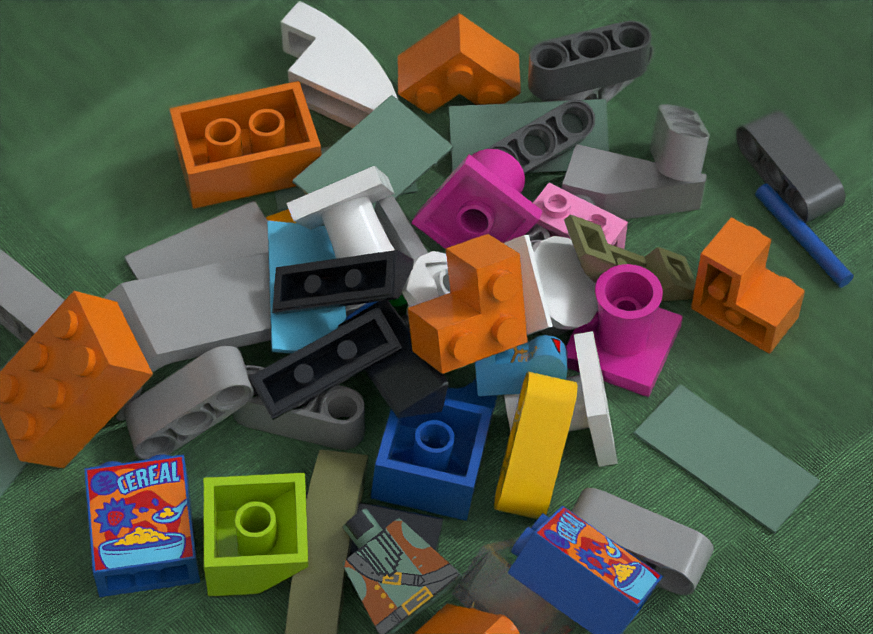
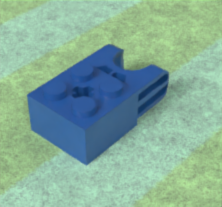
(435, 457)

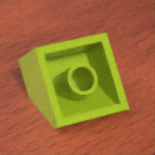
(253, 532)

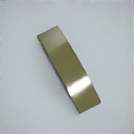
(599, 256)
(331, 501)

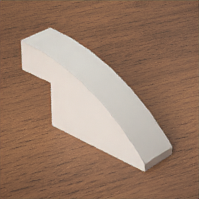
(332, 67)

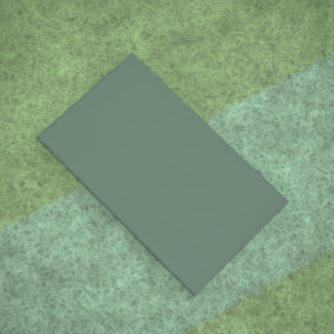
(386, 138)

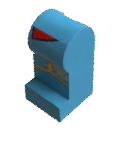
(506, 370)

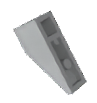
(628, 185)

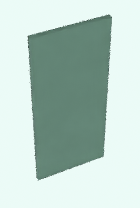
(481, 126)
(727, 458)

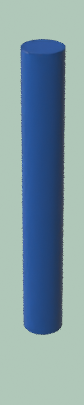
(804, 235)

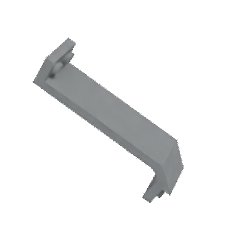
(221, 302)

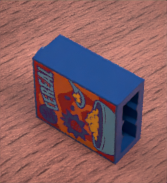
(141, 525)
(582, 572)

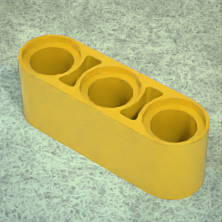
(535, 445)

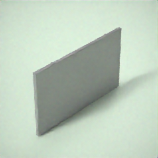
(220, 239)

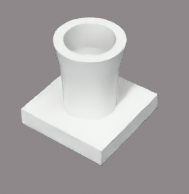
(347, 213)
(591, 401)

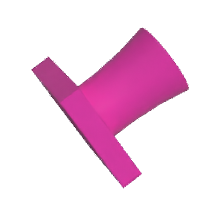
(479, 200)
(629, 329)

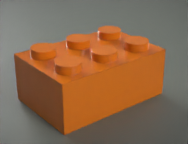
(244, 143)
(70, 380)

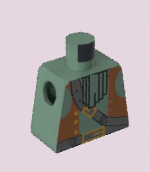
(395, 571)

